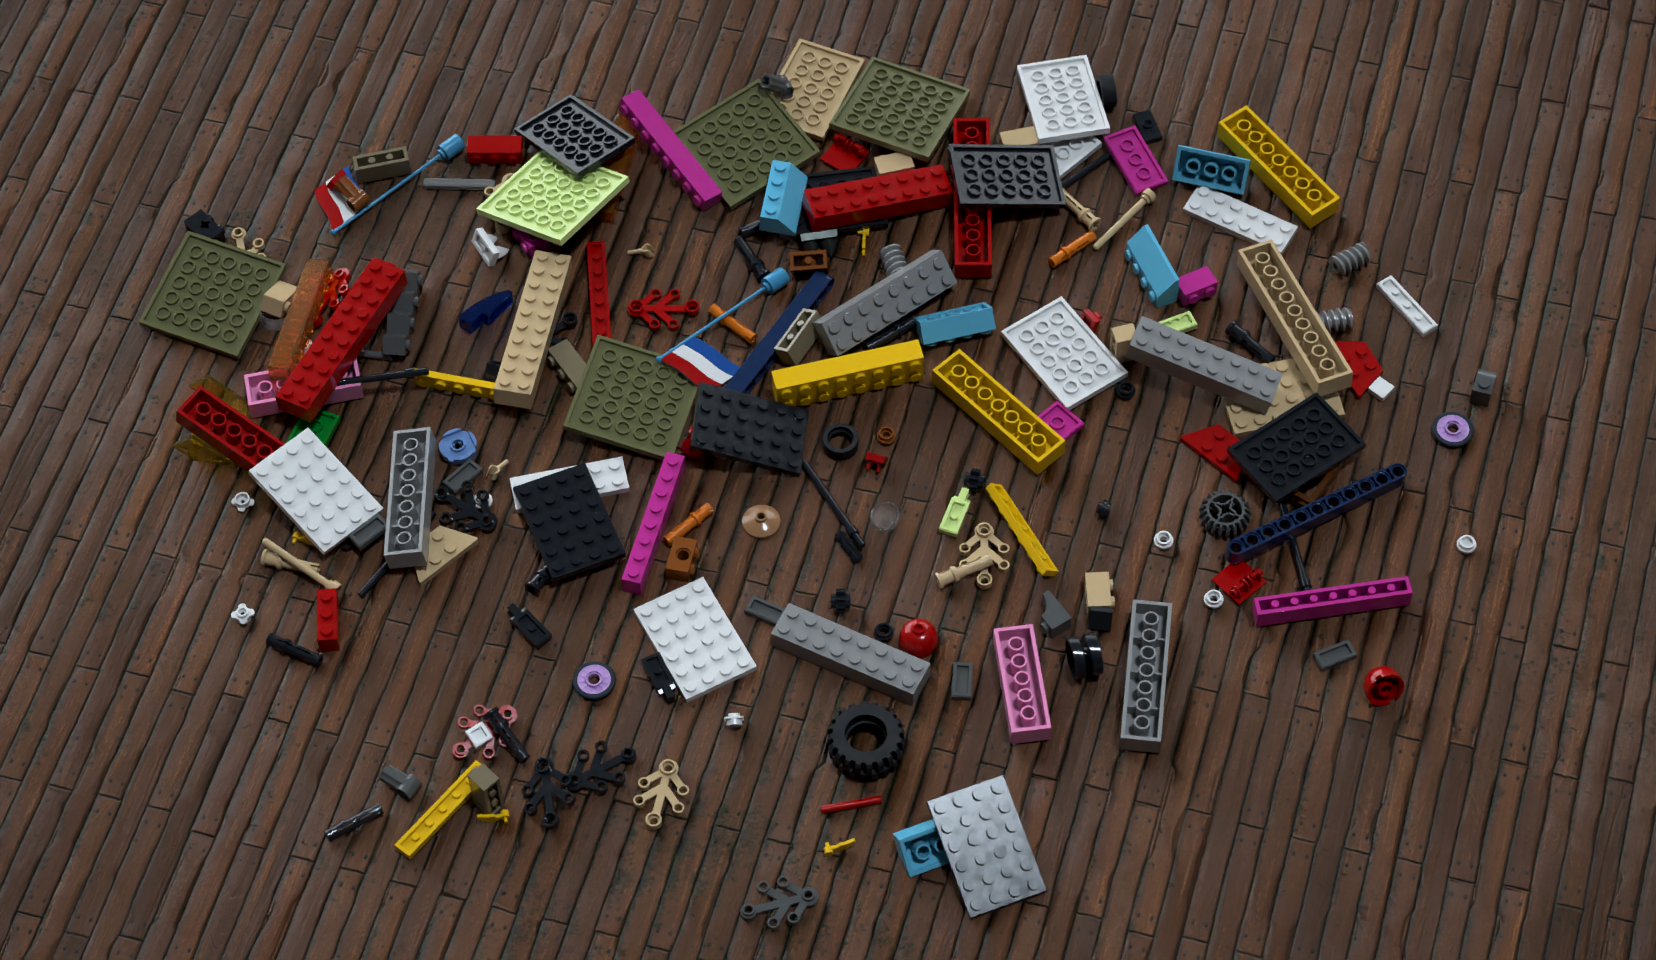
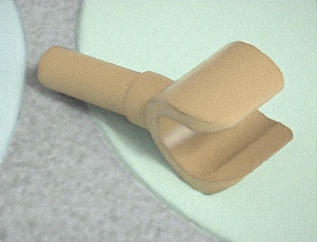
(646, 249)
(494, 470)

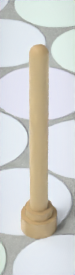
(1147, 197)
(301, 566)

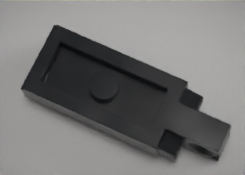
(529, 626)
(659, 676)

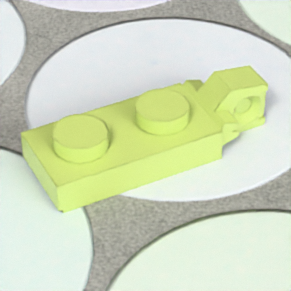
(955, 514)

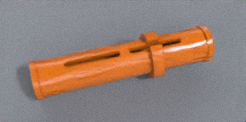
(1065, 253)
(733, 324)
(694, 519)

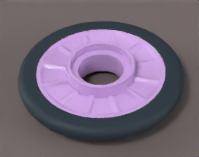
(1447, 438)
(598, 690)

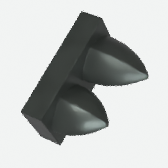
(827, 239)

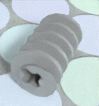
(892, 258)
(1350, 259)
(1336, 319)

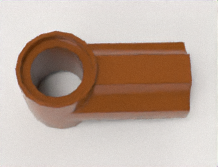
(354, 197)

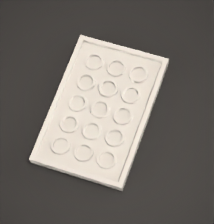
(1063, 99)
(1064, 353)
(315, 490)
(695, 639)

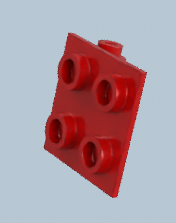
(844, 153)
(1239, 581)

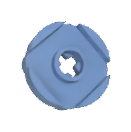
(458, 456)

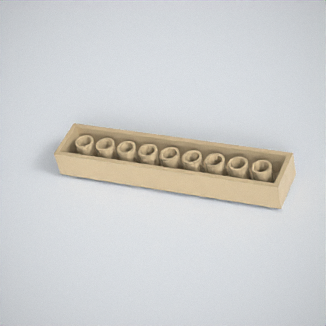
(1294, 318)
(532, 329)

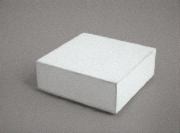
(1380, 389)
(478, 735)

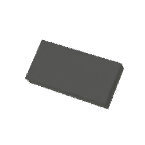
(466, 471)
(368, 532)
(763, 610)
(1334, 655)
(962, 681)

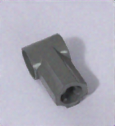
(777, 84)
(404, 784)

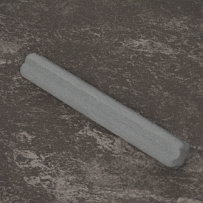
(458, 184)

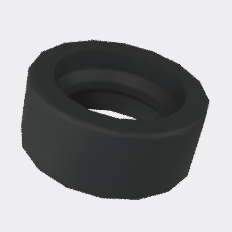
(1107, 90)
(840, 429)

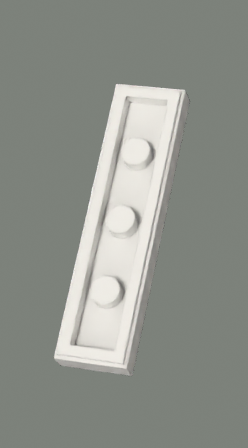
(1406, 306)

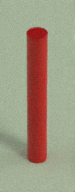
(851, 804)

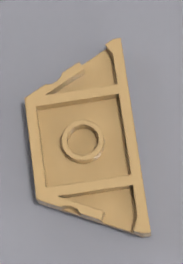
(444, 548)

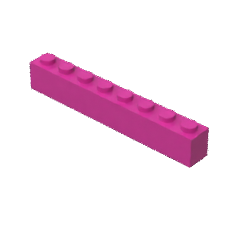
(670, 150)
(653, 523)
(1332, 601)

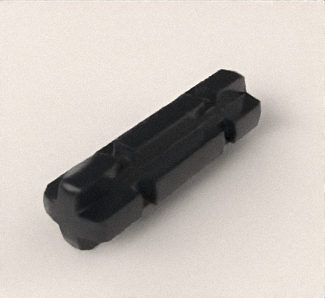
(848, 547)

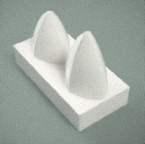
(485, 245)

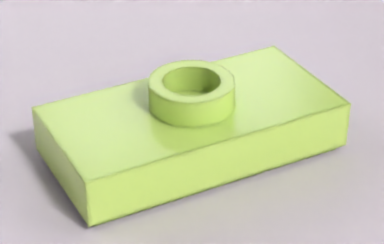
(1183, 322)

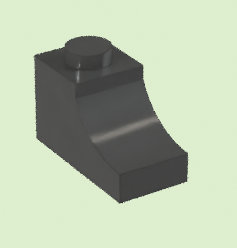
(1483, 387)
(1055, 618)

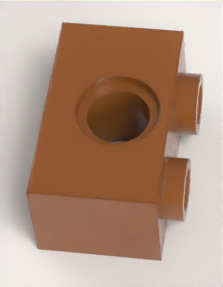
(808, 261)
(682, 549)

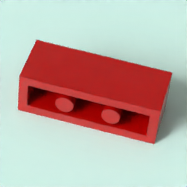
(494, 149)
(328, 620)

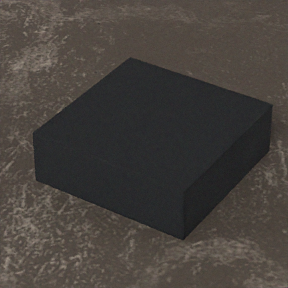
(1100, 618)

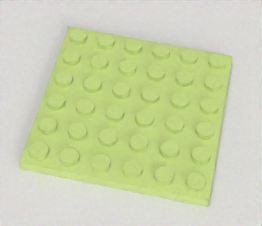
(551, 200)

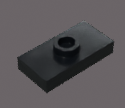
(1147, 126)

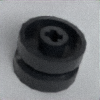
(1084, 655)

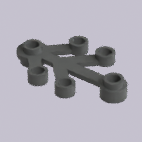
(781, 903)

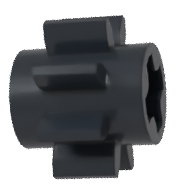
(974, 480)
(841, 601)

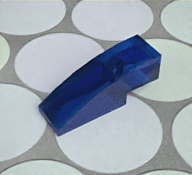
(485, 311)

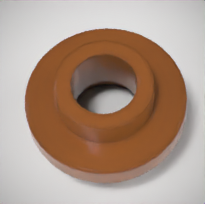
(886, 431)

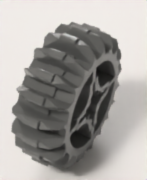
(1222, 504)

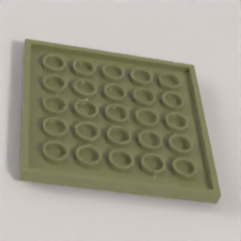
(899, 109)
(741, 140)
(212, 294)
(631, 400)

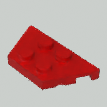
(1362, 363)
(1212, 446)

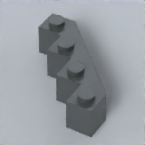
(402, 316)

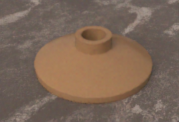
(761, 527)

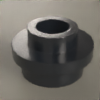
(1128, 386)
(1103, 509)
(883, 627)

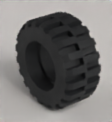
(866, 718)

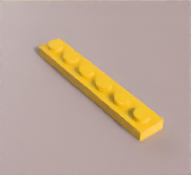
(457, 384)
(1022, 530)
(436, 815)

